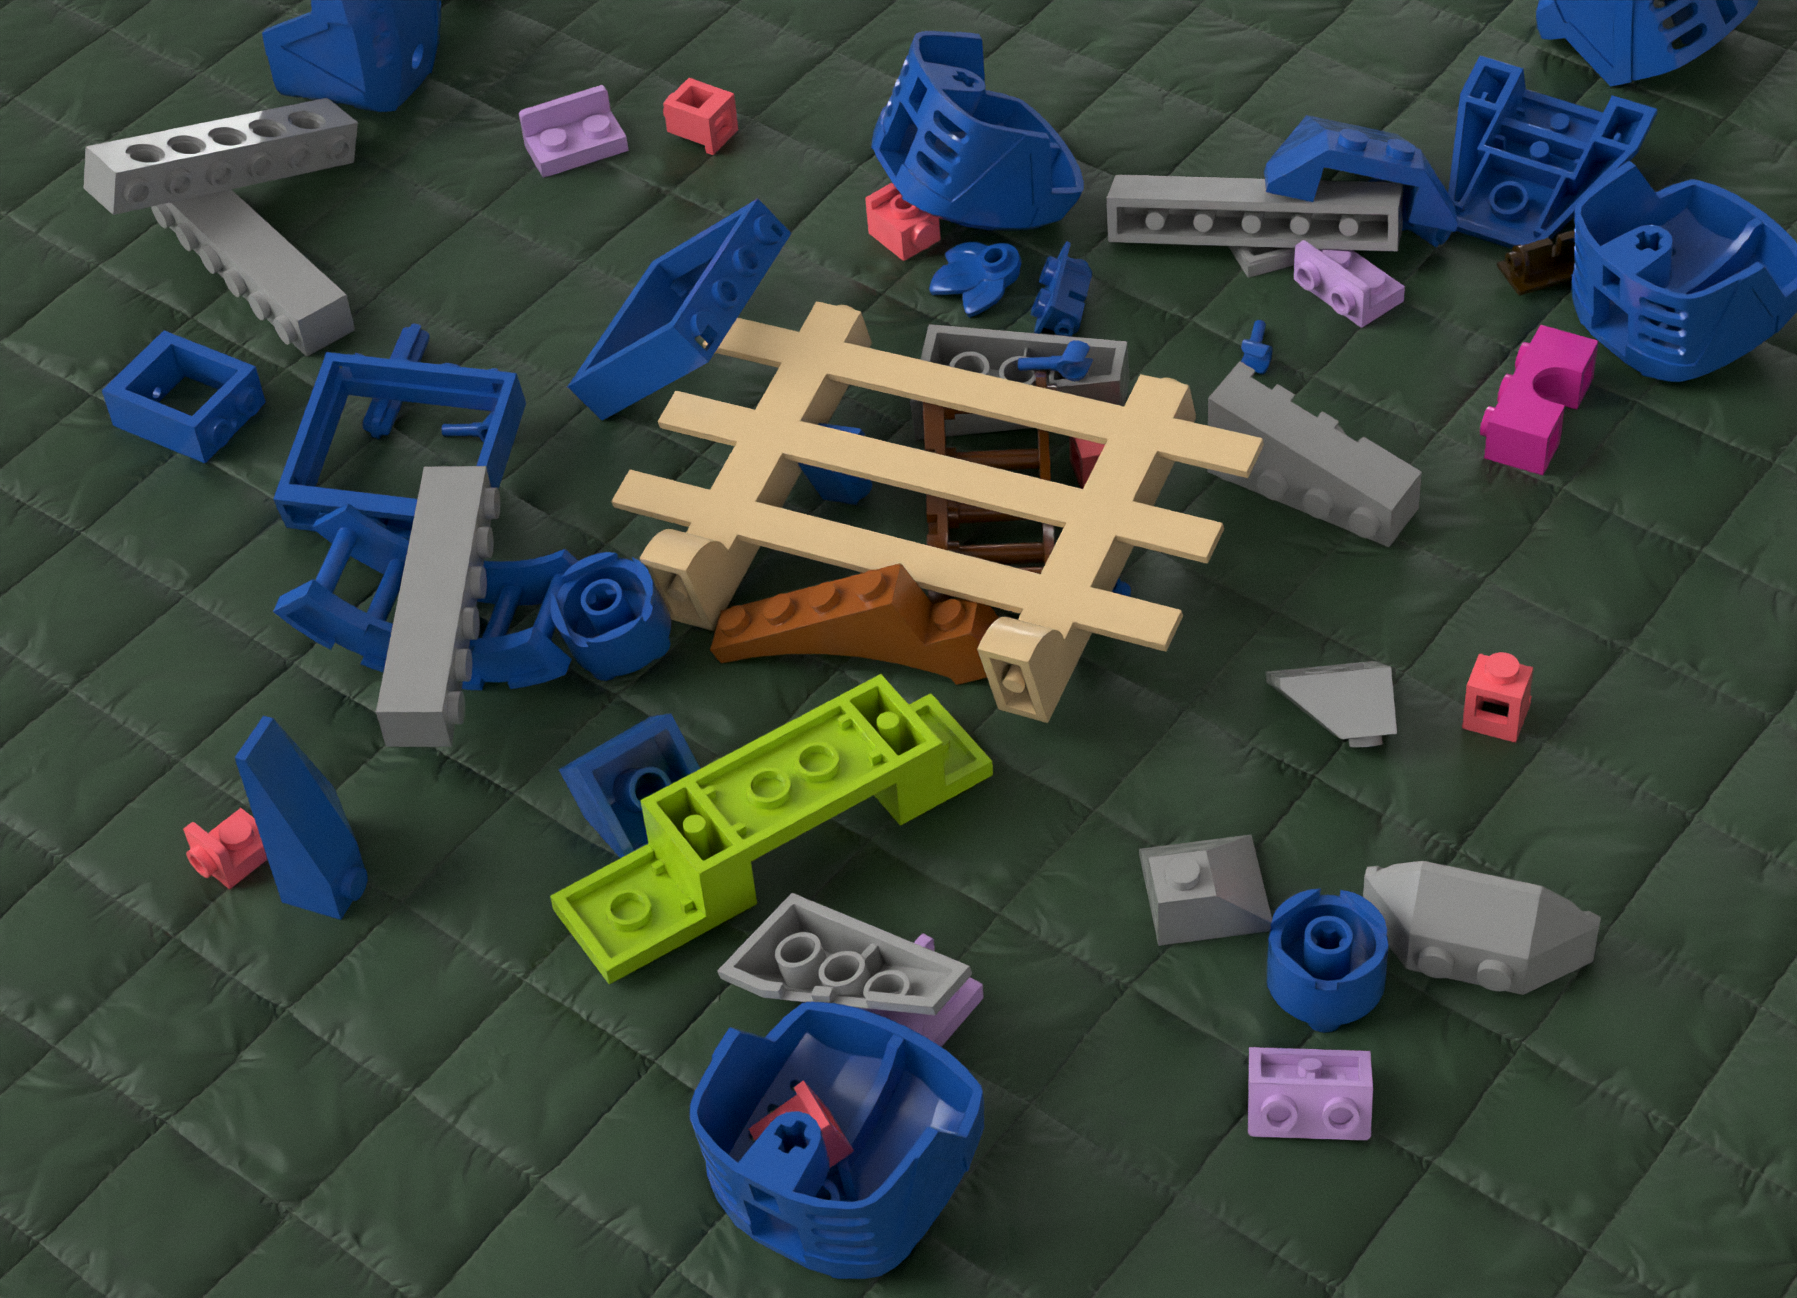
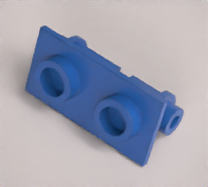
(1066, 288)

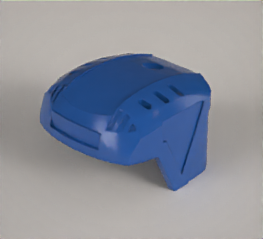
(1628, 37)
(341, 58)
(1002, 156)
(1685, 311)
(897, 1100)

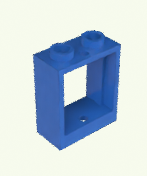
(144, 382)

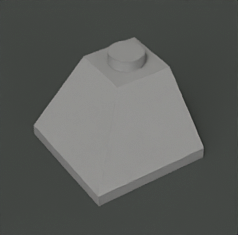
(1343, 698)
(1205, 890)

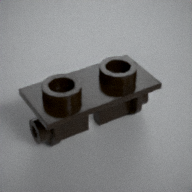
(1539, 264)

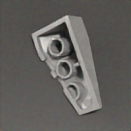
(831, 958)

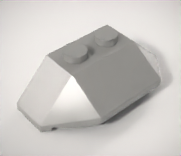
(1480, 926)

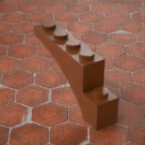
(863, 616)

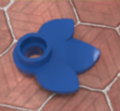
(978, 274)

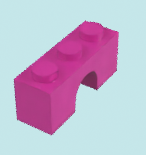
(1531, 402)

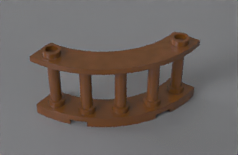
(947, 514)

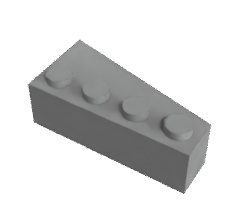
(997, 355)
(1313, 461)

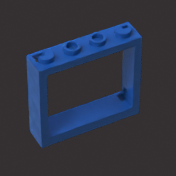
(679, 297)
(399, 380)

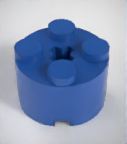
(611, 615)
(1327, 958)

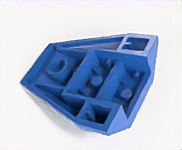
(1364, 151)
(1531, 156)

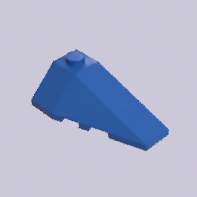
(300, 824)

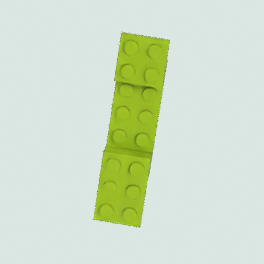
(755, 800)

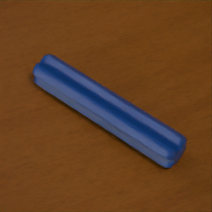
(383, 412)

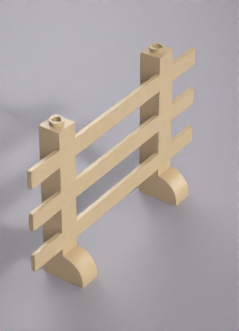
(1058, 609)

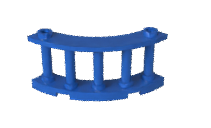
(513, 658)

